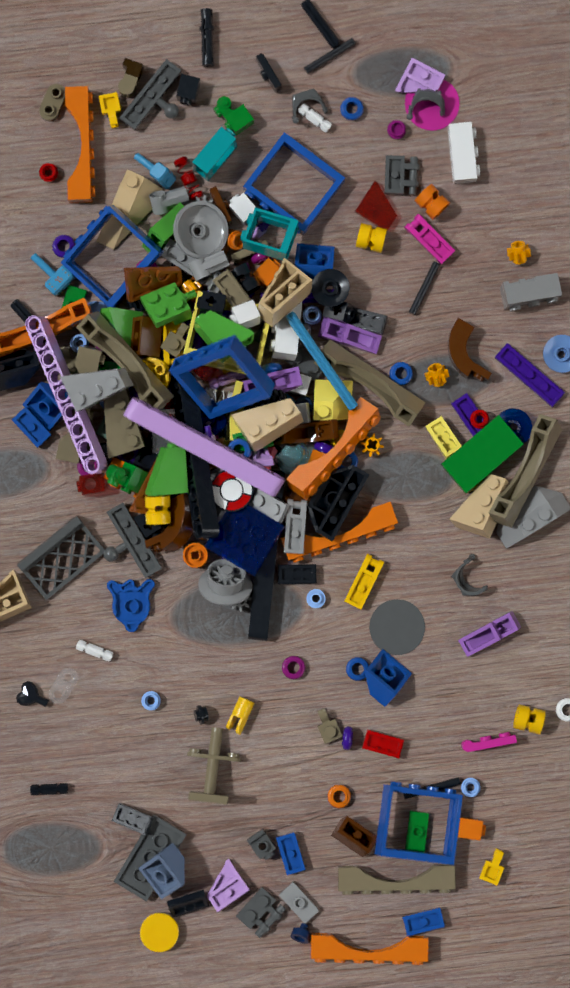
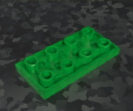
(482, 454)

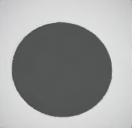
(397, 627)

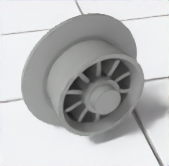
(225, 583)

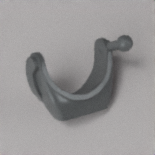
(427, 94)
(299, 97)
(465, 588)

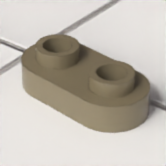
(53, 102)

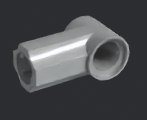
(165, 200)
(205, 267)

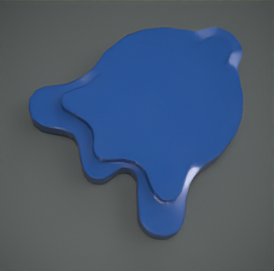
(130, 602)

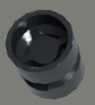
(251, 282)

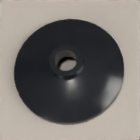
(332, 278)

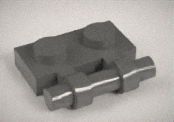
(394, 175)
(255, 909)

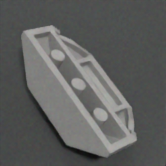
(538, 510)

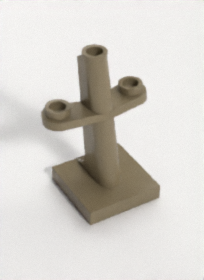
(212, 769)

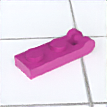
(430, 239)
(488, 742)

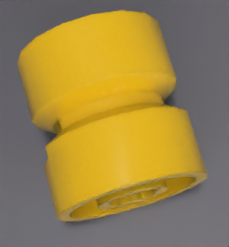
(371, 238)
(158, 516)
(522, 717)

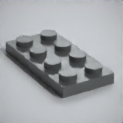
(159, 837)

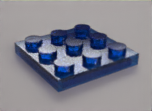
(245, 538)

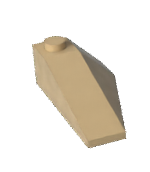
(132, 201)

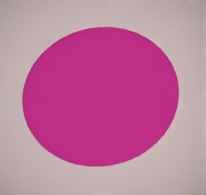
(427, 113)

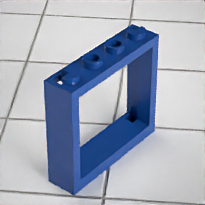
(311, 159)
(83, 240)
(228, 346)
(451, 830)

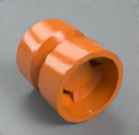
(431, 201)
(195, 555)

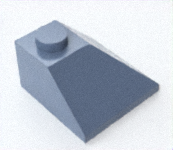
(165, 871)

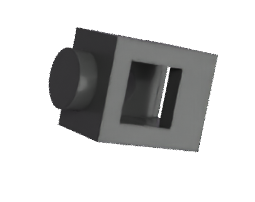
(262, 837)

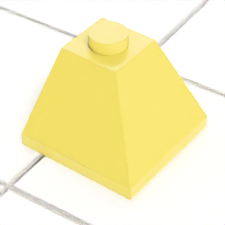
(327, 401)

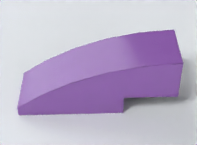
(349, 335)
(283, 379)
(489, 633)

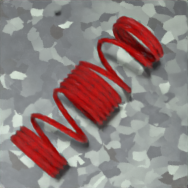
(187, 178)

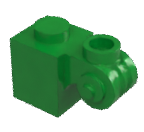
(237, 119)
(129, 477)

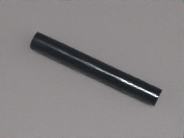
(330, 55)
(424, 288)
(441, 785)

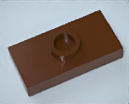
(221, 203)

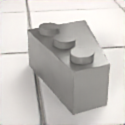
(530, 292)
(94, 387)

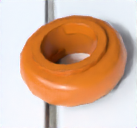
(335, 788)

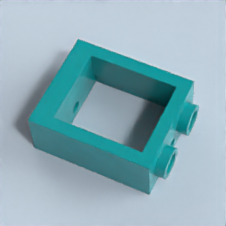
(215, 153)
(274, 219)

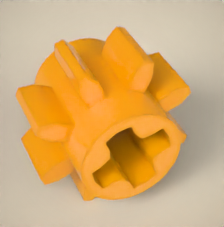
(518, 252)
(189, 285)
(437, 375)
(371, 450)

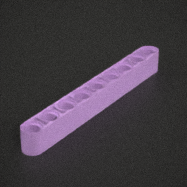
(65, 405)
(204, 446)

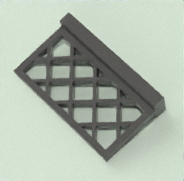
(54, 542)

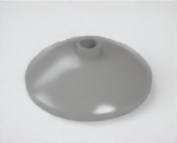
(211, 229)

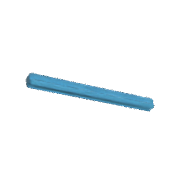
(321, 360)

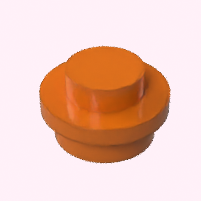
(234, 240)

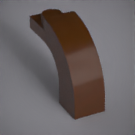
(458, 353)
(310, 433)
(178, 530)

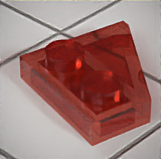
(376, 208)

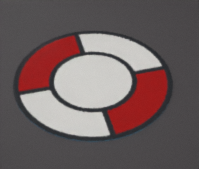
(231, 492)

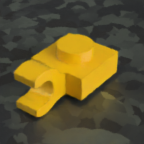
(110, 106)
(492, 870)

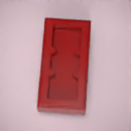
(383, 743)

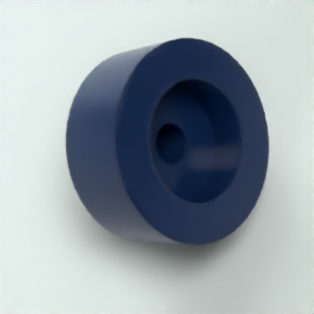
(301, 934)

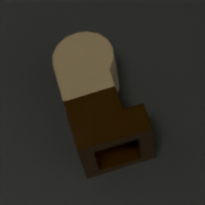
(131, 79)

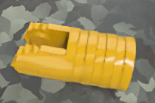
(241, 710)

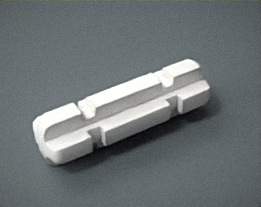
(314, 117)
(94, 650)

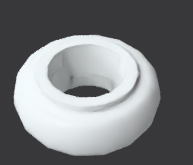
(560, 704)

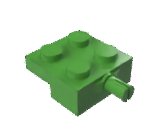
(168, 305)

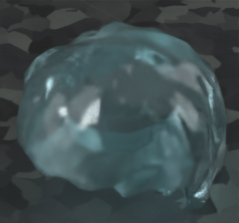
(291, 457)

